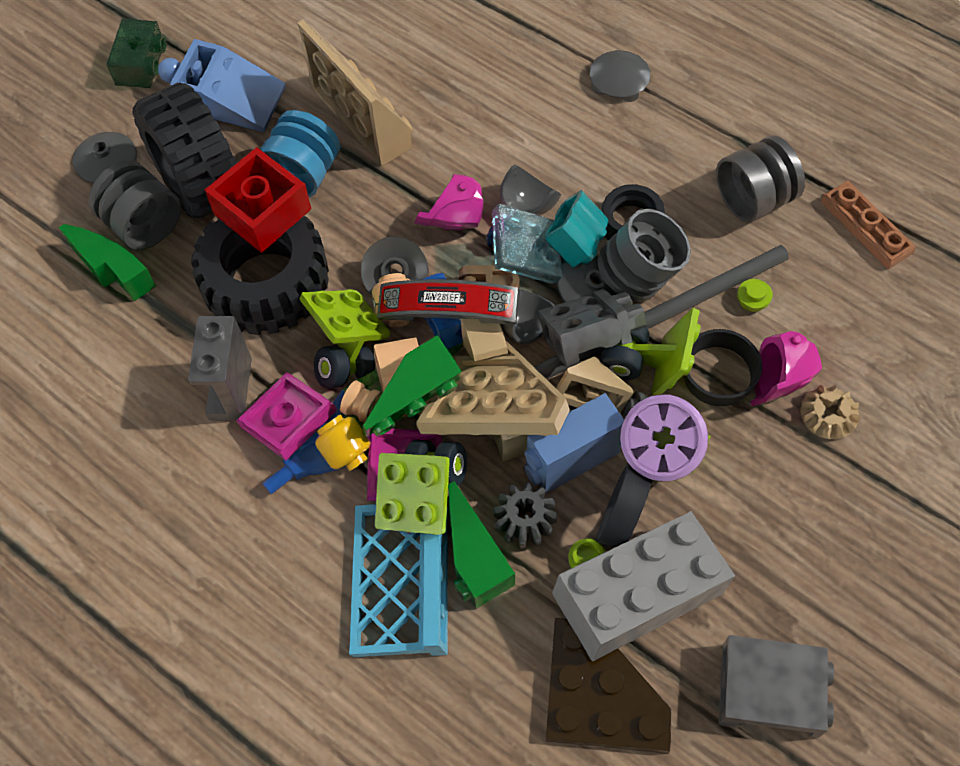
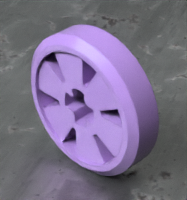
(675, 459)

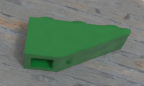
(420, 376)

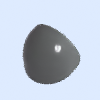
(526, 192)
(528, 320)

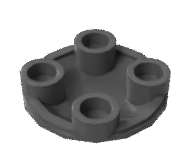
(619, 75)

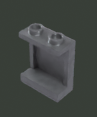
(224, 363)
(775, 685)

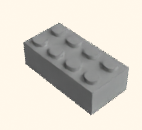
(641, 585)

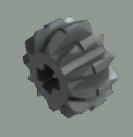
(526, 528)

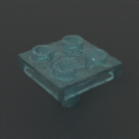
(522, 245)

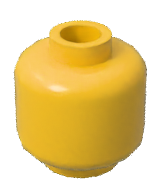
(342, 443)

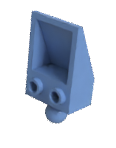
(227, 84)

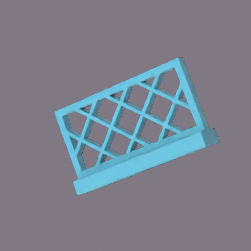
(432, 591)

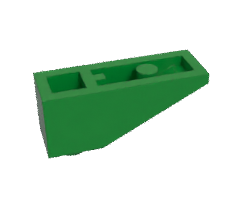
(478, 562)

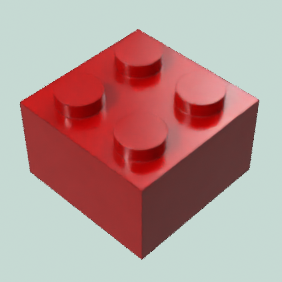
(258, 199)

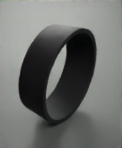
(734, 342)
(624, 508)

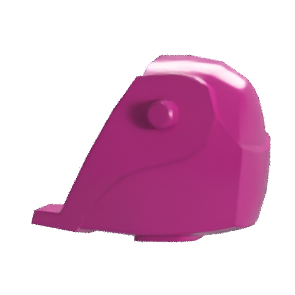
(457, 207)
(787, 366)

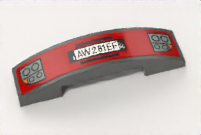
(448, 299)

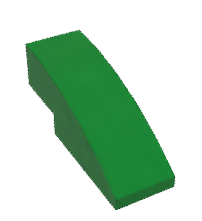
(109, 261)

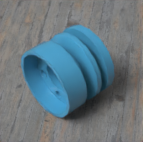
(303, 147)

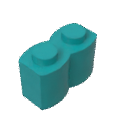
(577, 229)

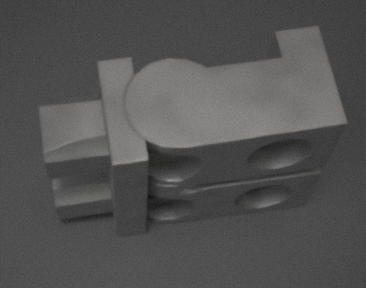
(590, 324)

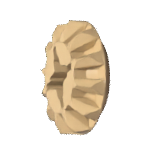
(831, 426)

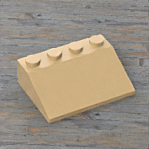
(354, 99)

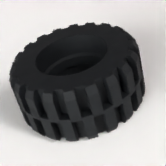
(183, 144)
(264, 303)

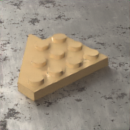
(497, 399)

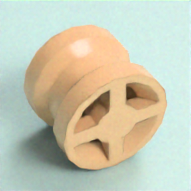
(359, 401)

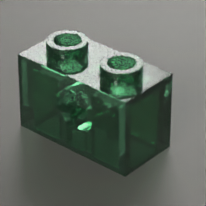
(136, 53)

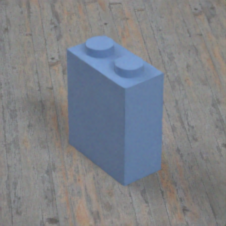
(585, 441)

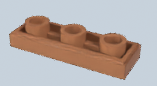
(868, 224)

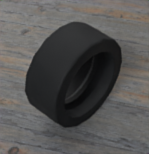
(628, 196)

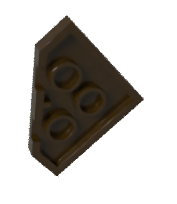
(602, 700)

